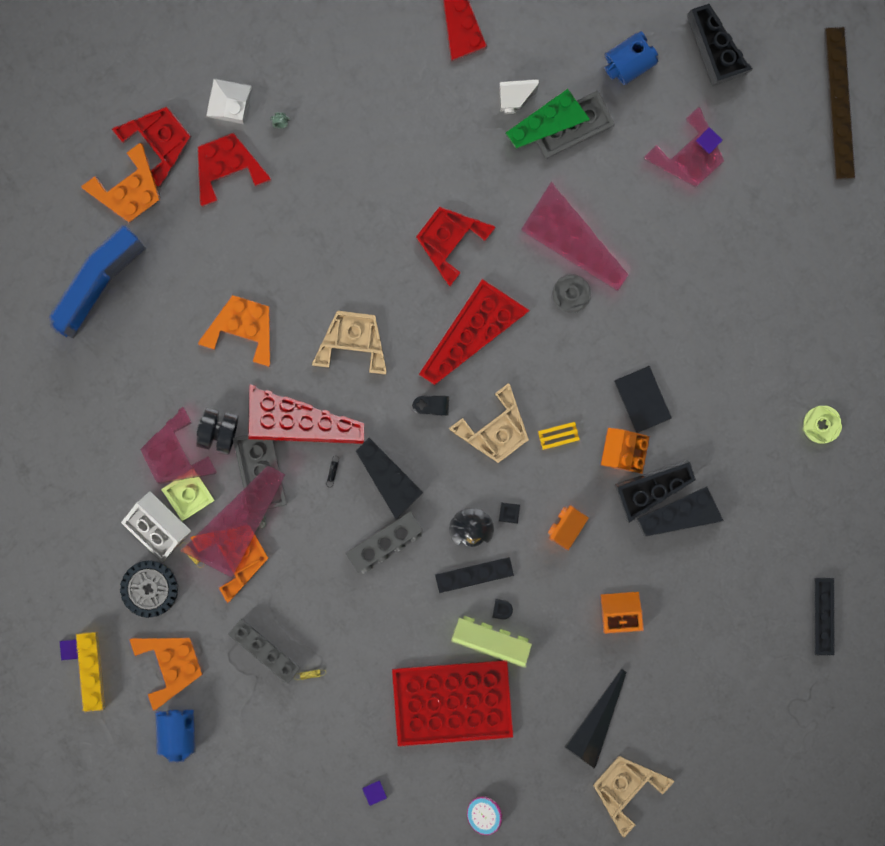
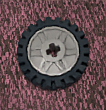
(136, 597)

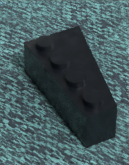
(716, 46)
(390, 480)
(648, 490)
(684, 513)

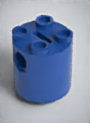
(630, 58)
(175, 734)

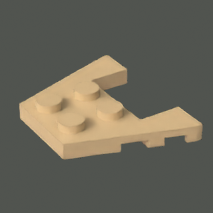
(353, 333)
(499, 436)
(621, 783)

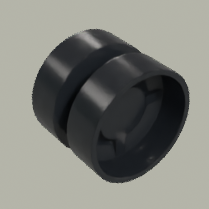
(222, 432)

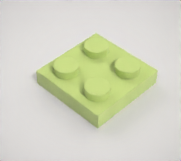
(188, 496)

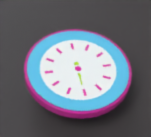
(484, 815)

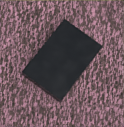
(642, 399)

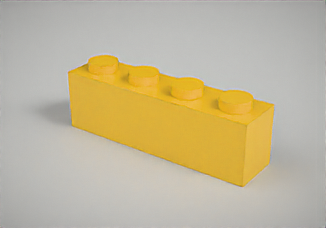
(90, 671)

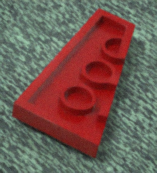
(462, 29)

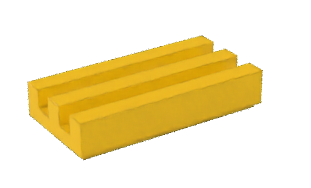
(574, 431)

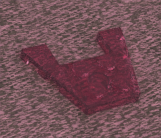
(692, 162)
(167, 457)

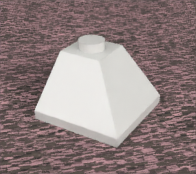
(515, 94)
(228, 101)

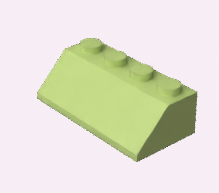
(492, 642)

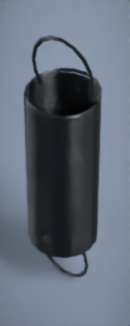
(332, 471)

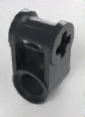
(435, 405)

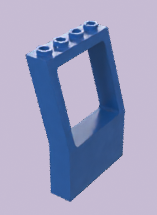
(93, 280)

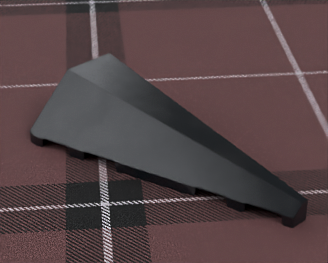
(591, 733)

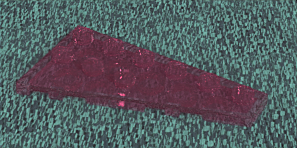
(567, 234)
(231, 531)

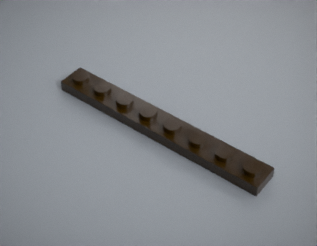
(839, 103)

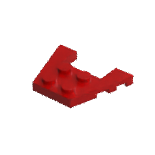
(163, 134)
(223, 159)
(444, 233)

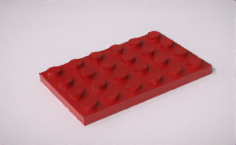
(452, 703)

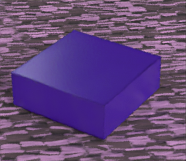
(709, 140)
(68, 649)
(374, 793)

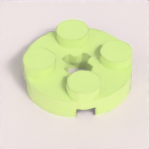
(824, 435)

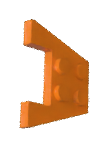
(131, 195)
(244, 320)
(249, 565)
(176, 661)

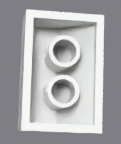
(156, 526)

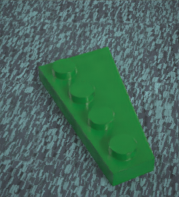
(555, 116)

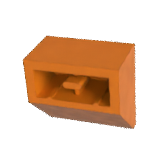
(625, 450)
(568, 527)
(621, 612)

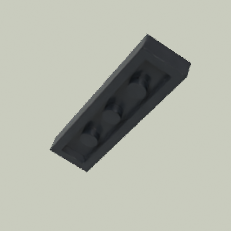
(474, 575)
(824, 616)

